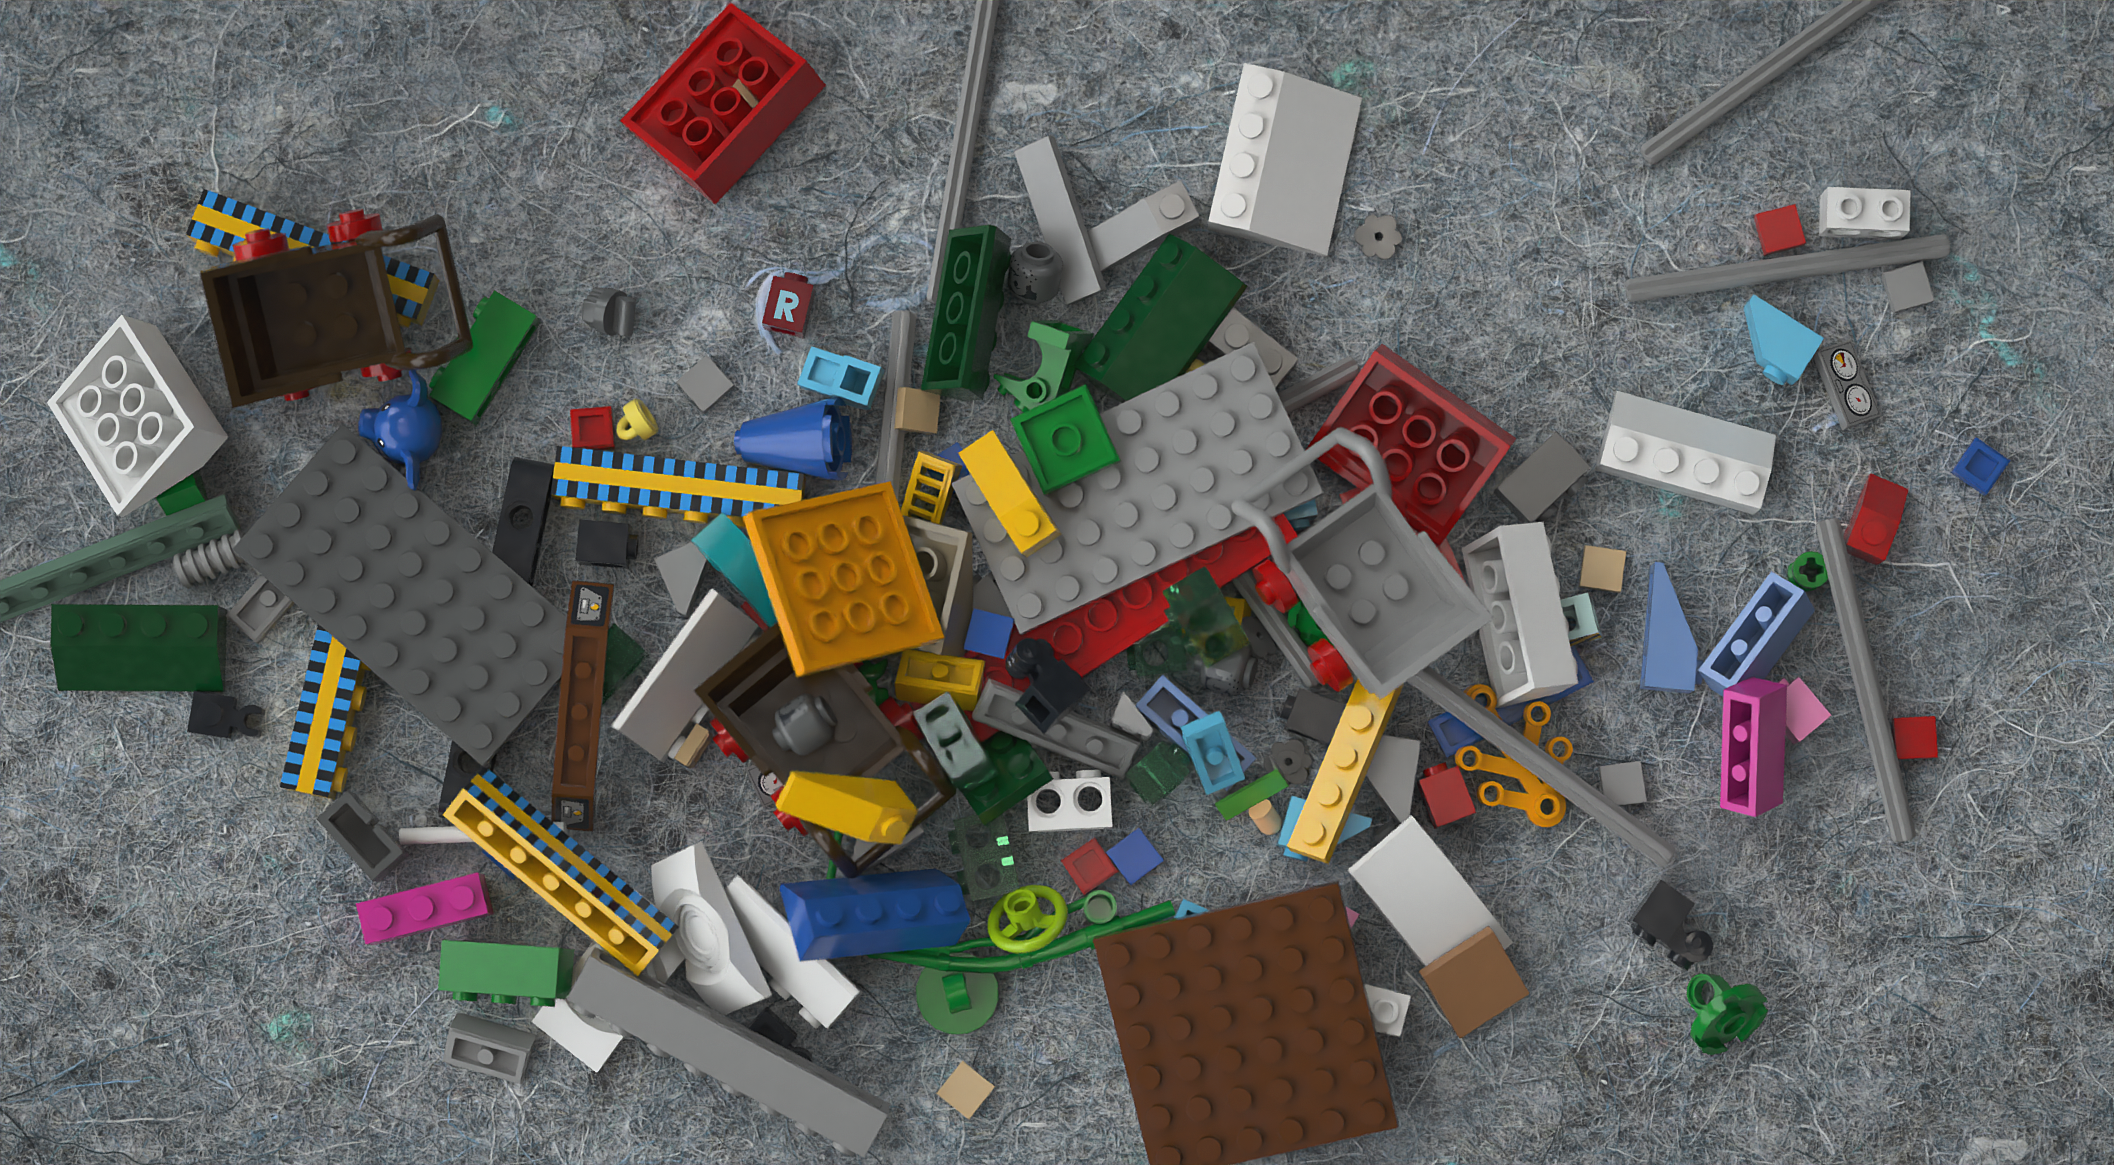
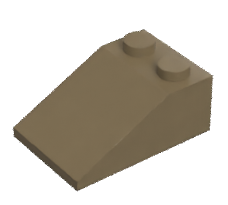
(948, 573)

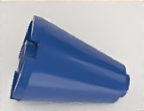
(799, 440)

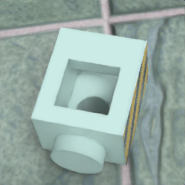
(1583, 612)

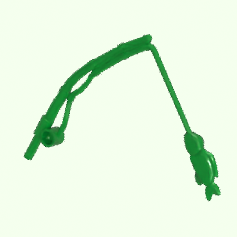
(1097, 908)

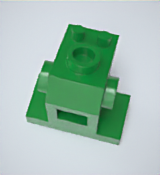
(1060, 349)

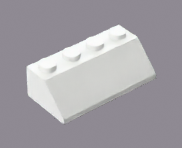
(1686, 453)
(1528, 638)
(815, 983)

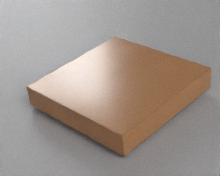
(1474, 982)

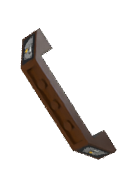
(581, 704)

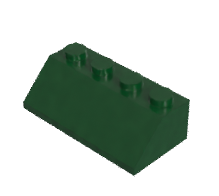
(967, 312)
(1160, 322)
(139, 647)

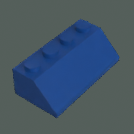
(874, 914)

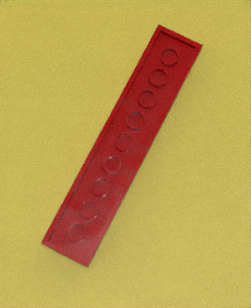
(1127, 616)

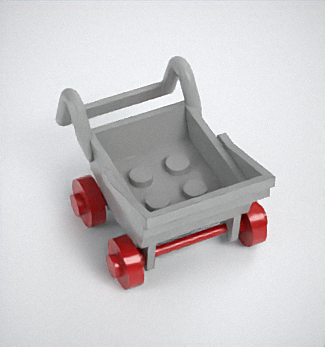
(1364, 579)

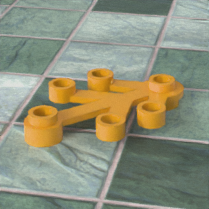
(1509, 767)

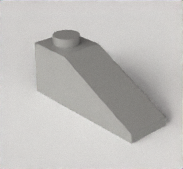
(1143, 226)

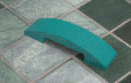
(734, 556)

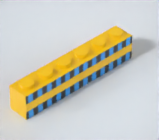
(224, 221)
(668, 485)
(325, 719)
(560, 870)

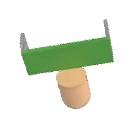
(1254, 798)

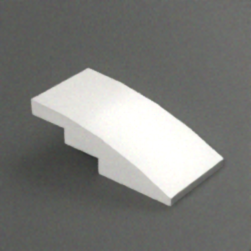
(1422, 893)

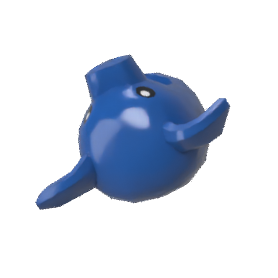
(405, 428)

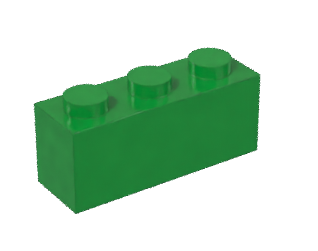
(498, 341)
(505, 972)

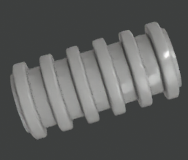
(208, 560)

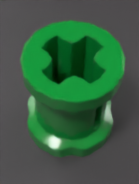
(1815, 561)

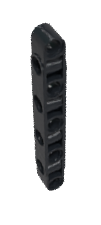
(526, 488)

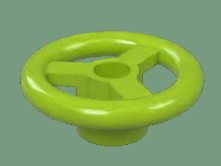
(1025, 915)

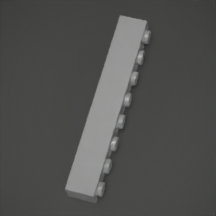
(729, 1053)

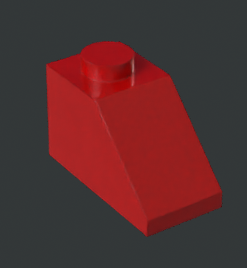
(1875, 519)

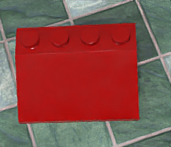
(705, 123)
(1428, 437)

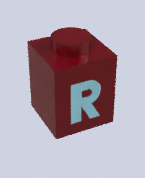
(789, 305)

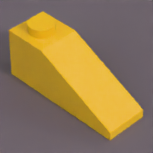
(1009, 494)
(851, 805)

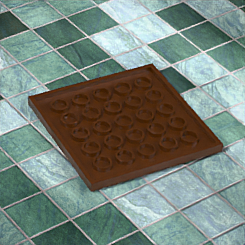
(1247, 1030)

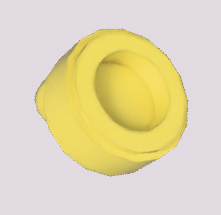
(640, 419)

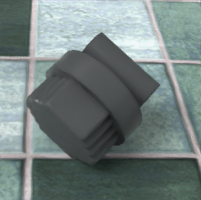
(609, 311)

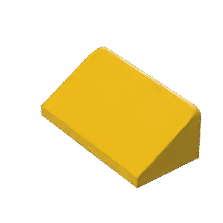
(929, 675)

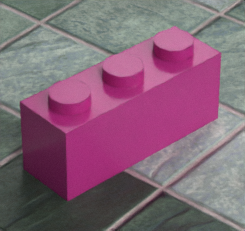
(1753, 746)
(424, 909)

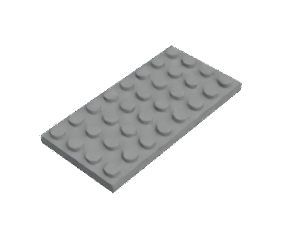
(1181, 467)

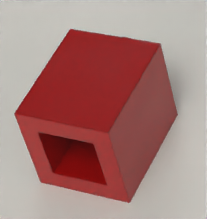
(1445, 795)

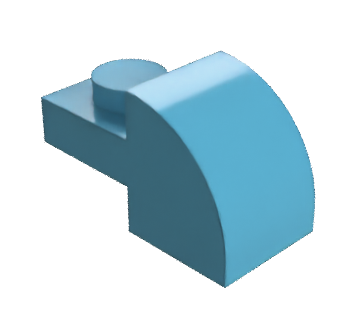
(841, 377)

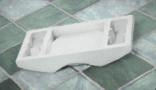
(709, 933)
(593, 1038)

